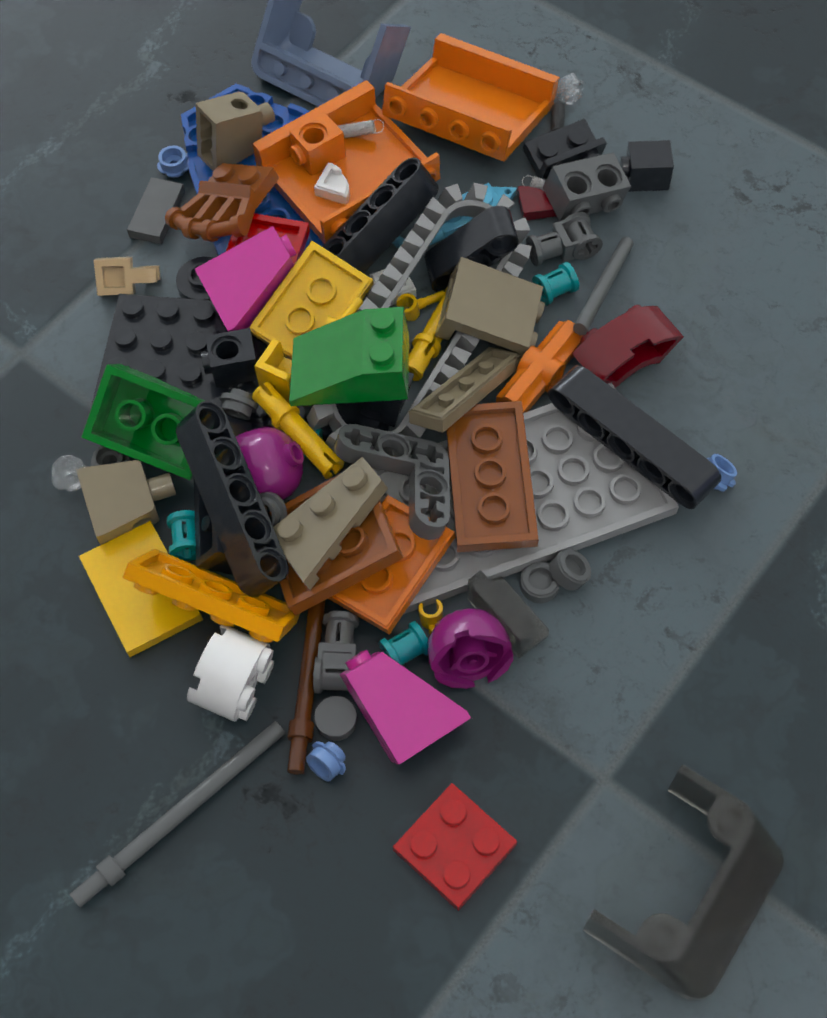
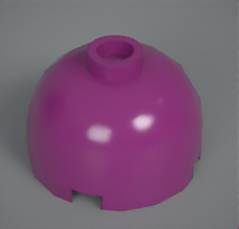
(272, 460)
(468, 648)

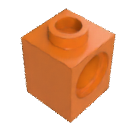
(317, 143)

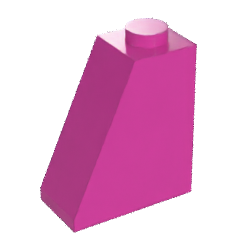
(247, 277)
(399, 705)

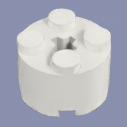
(230, 673)

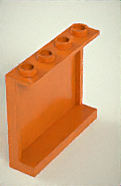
(473, 98)
(366, 162)

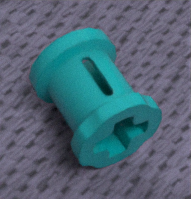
(557, 282)
(179, 543)
(406, 644)

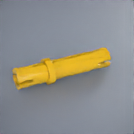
(426, 344)
(291, 423)

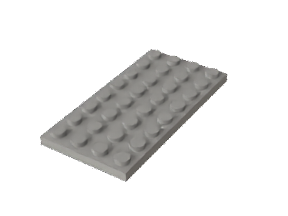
(579, 500)

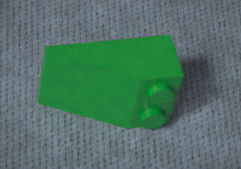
(352, 360)
(140, 418)

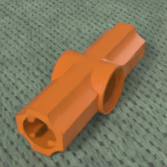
(541, 366)

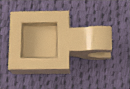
(119, 276)

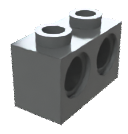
(587, 186)

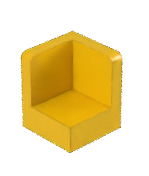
(275, 369)

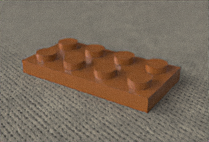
(491, 479)

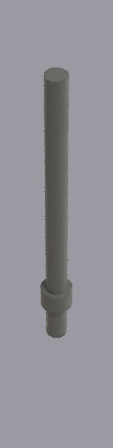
(112, 869)

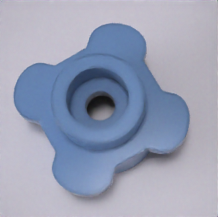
(726, 470)

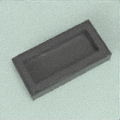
(149, 218)

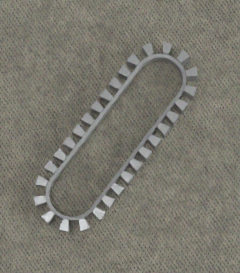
(396, 274)

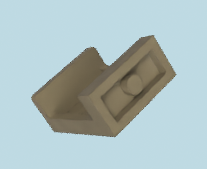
(491, 306)

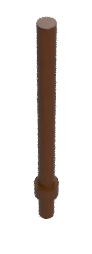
(301, 728)

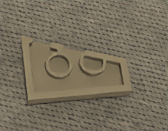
(322, 521)

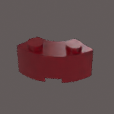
(627, 344)

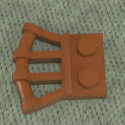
(223, 202)

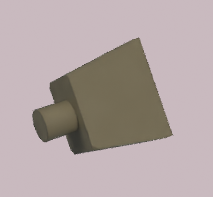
(229, 128)
(121, 497)

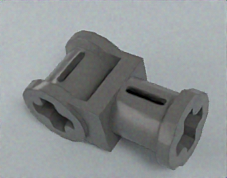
(566, 240)
(335, 652)

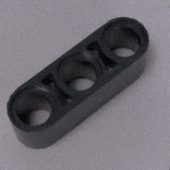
(482, 240)

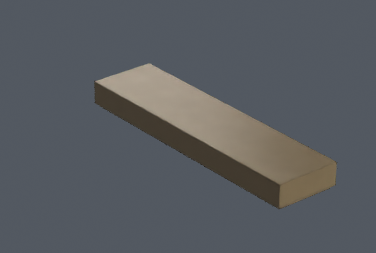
(464, 389)

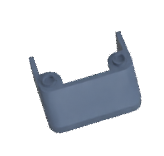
(290, 62)

